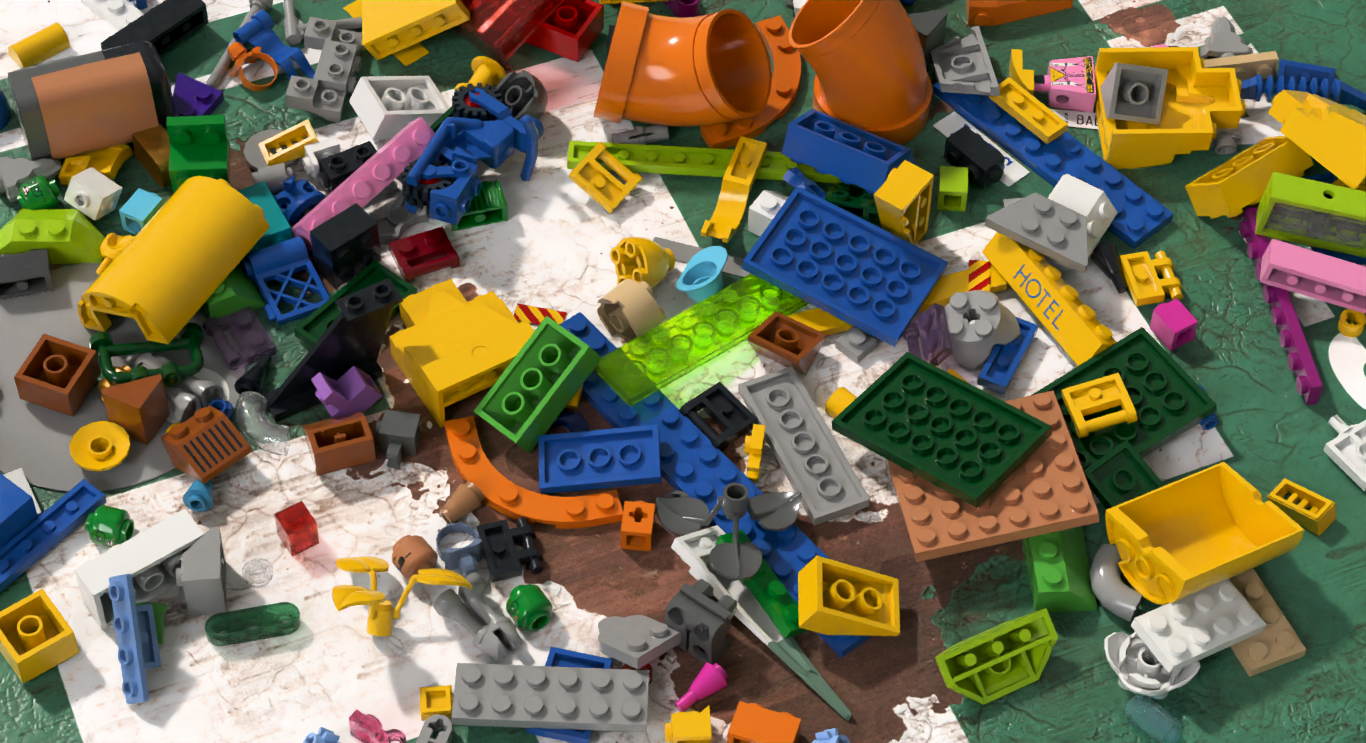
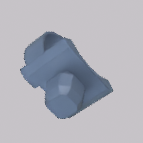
(462, 558)

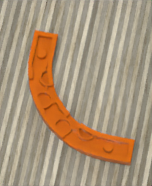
(783, 89)
(517, 501)

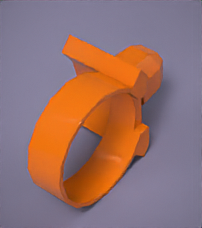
(239, 54)

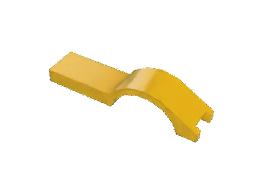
(735, 189)

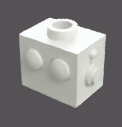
(93, 193)

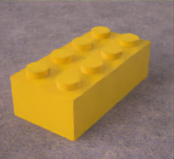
(1245, 177)

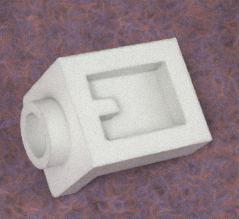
(319, 151)

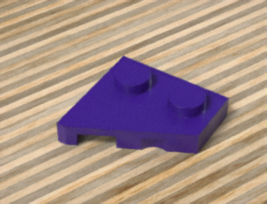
(194, 97)

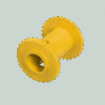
(485, 72)

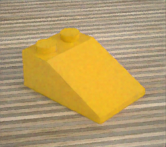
(847, 600)

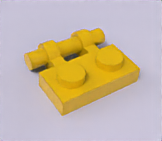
(1143, 281)

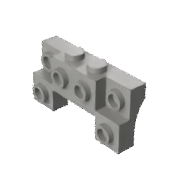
(334, 74)

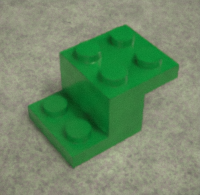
(198, 148)

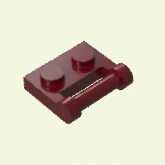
(423, 250)

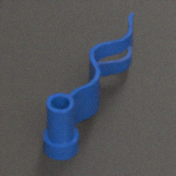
(260, 34)

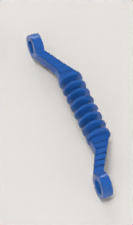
(1338, 92)

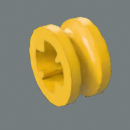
(1349, 329)

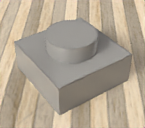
(856, 344)

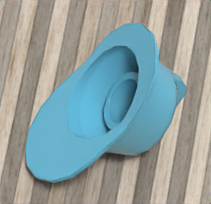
(703, 273)

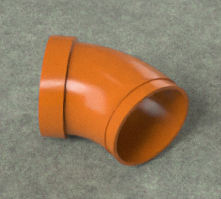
(865, 65)
(684, 69)

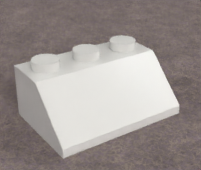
(1088, 202)

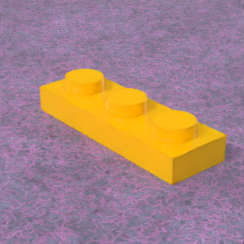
(1029, 111)

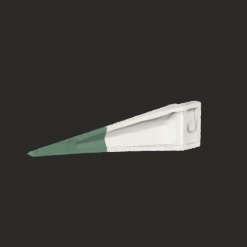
(695, 551)

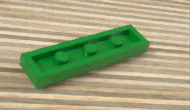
(771, 594)

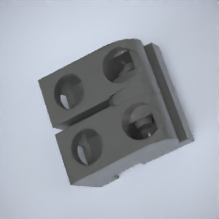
(701, 620)

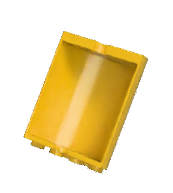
(1197, 534)

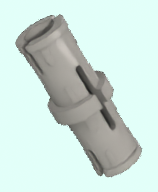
(656, 132)

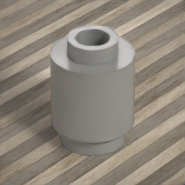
(273, 177)

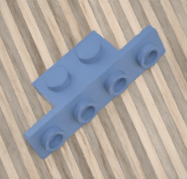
(135, 638)

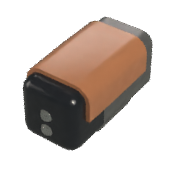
(91, 100)

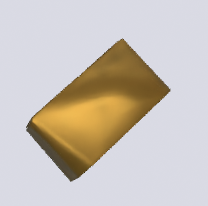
(153, 152)

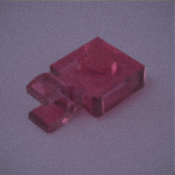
(370, 729)

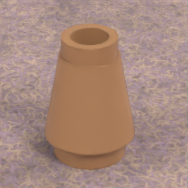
(462, 502)

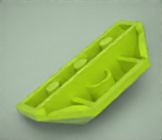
(61, 231)
(999, 658)

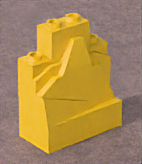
(1192, 110)
(1325, 131)
(455, 344)

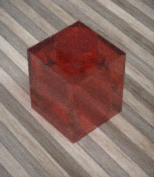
(296, 528)

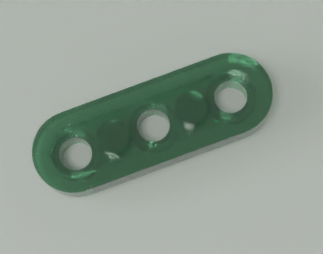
(238, 622)

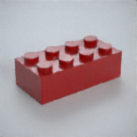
(570, 29)

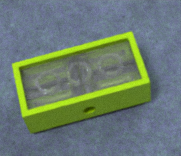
(1313, 214)

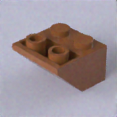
(339, 442)

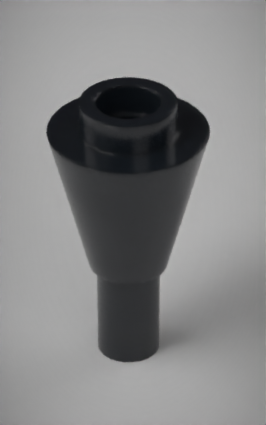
(1107, 260)
(254, 378)

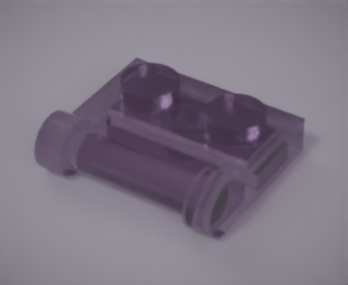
(246, 332)
(934, 335)

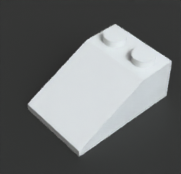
(392, 102)

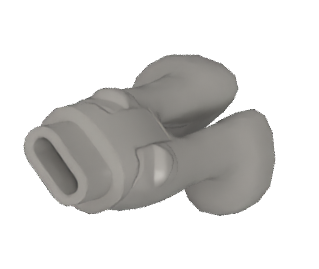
(185, 404)

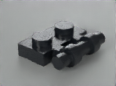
(500, 552)

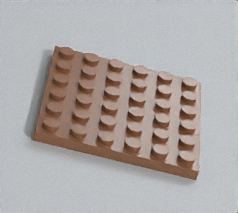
(1036, 499)

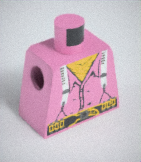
(1069, 84)

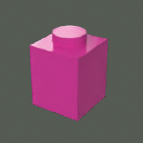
(1173, 324)

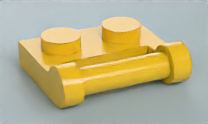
(600, 183)
(1096, 397)

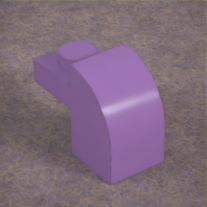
(347, 395)

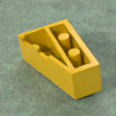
(905, 202)

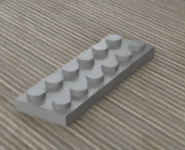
(804, 445)
(551, 697)

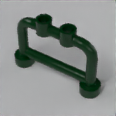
(189, 338)

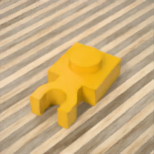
(754, 447)

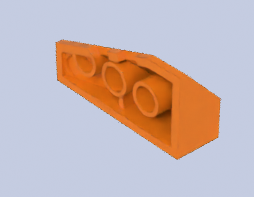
(1005, 11)

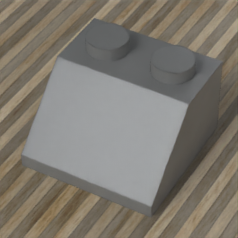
(204, 575)

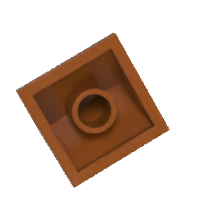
(787, 342)
(138, 407)

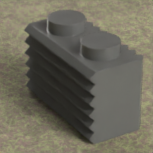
(25, 273)

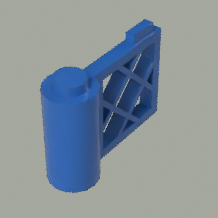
(275, 264)

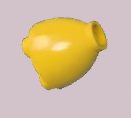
(641, 260)

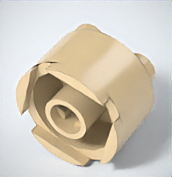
(630, 310)

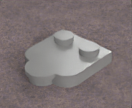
(636, 639)

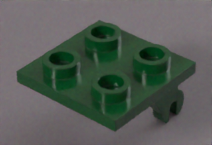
(846, 195)

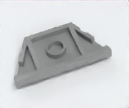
(965, 66)
(1045, 228)

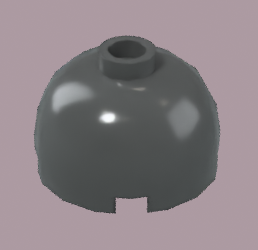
(523, 94)

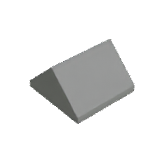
(1134, 93)

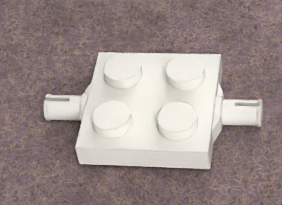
(1349, 449)

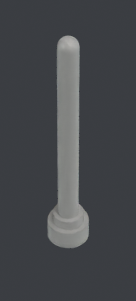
(225, 60)

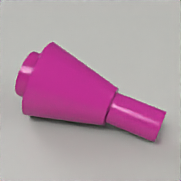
(708, 681)

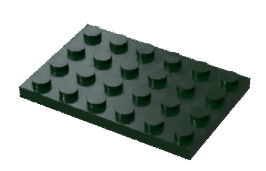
(1159, 388)
(942, 429)

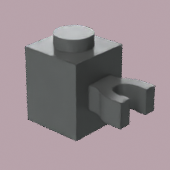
(398, 435)

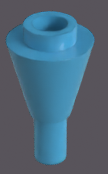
(199, 496)

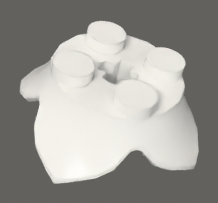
(1129, 660)

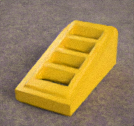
(296, 133)
(1317, 518)

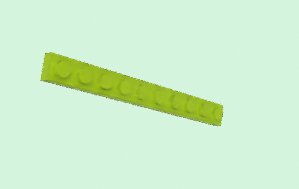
(689, 161)

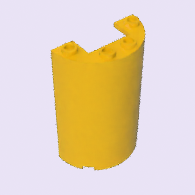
(176, 260)

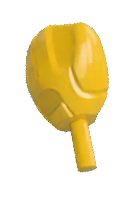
(111, 248)

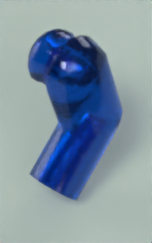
(572, 421)

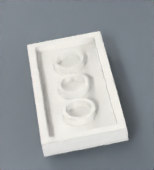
(1198, 625)

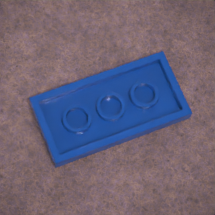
(599, 459)

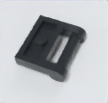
(724, 410)

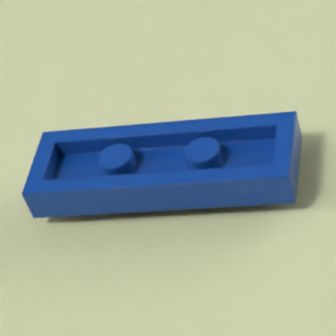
(1006, 359)

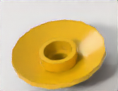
(98, 437)

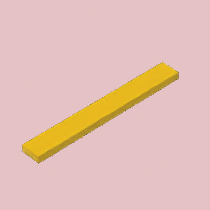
(940, 294)

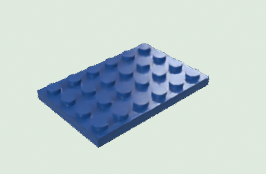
(845, 265)

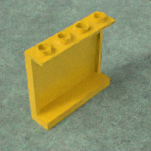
(402, 23)

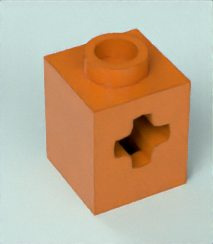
(637, 525)

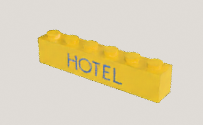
(1049, 298)

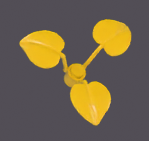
(380, 610)

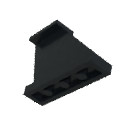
(348, 342)

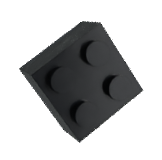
(345, 245)

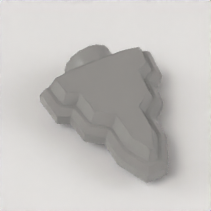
(1223, 41)
(20, 170)

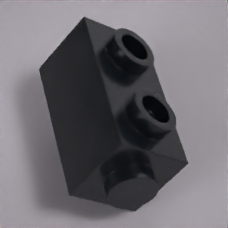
(970, 150)
(340, 166)

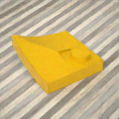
(104, 161)

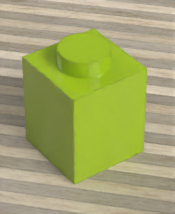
(952, 188)

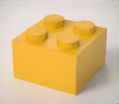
(35, 636)

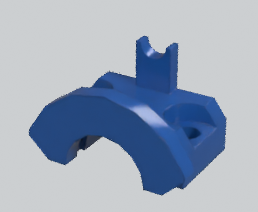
(297, 198)

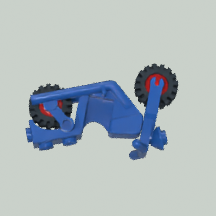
(478, 130)

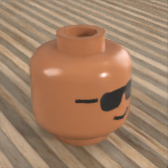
(413, 554)

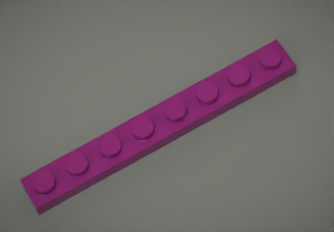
(1284, 316)

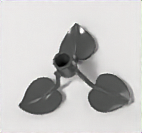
(734, 561)

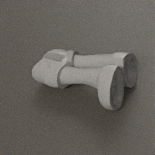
(450, 606)

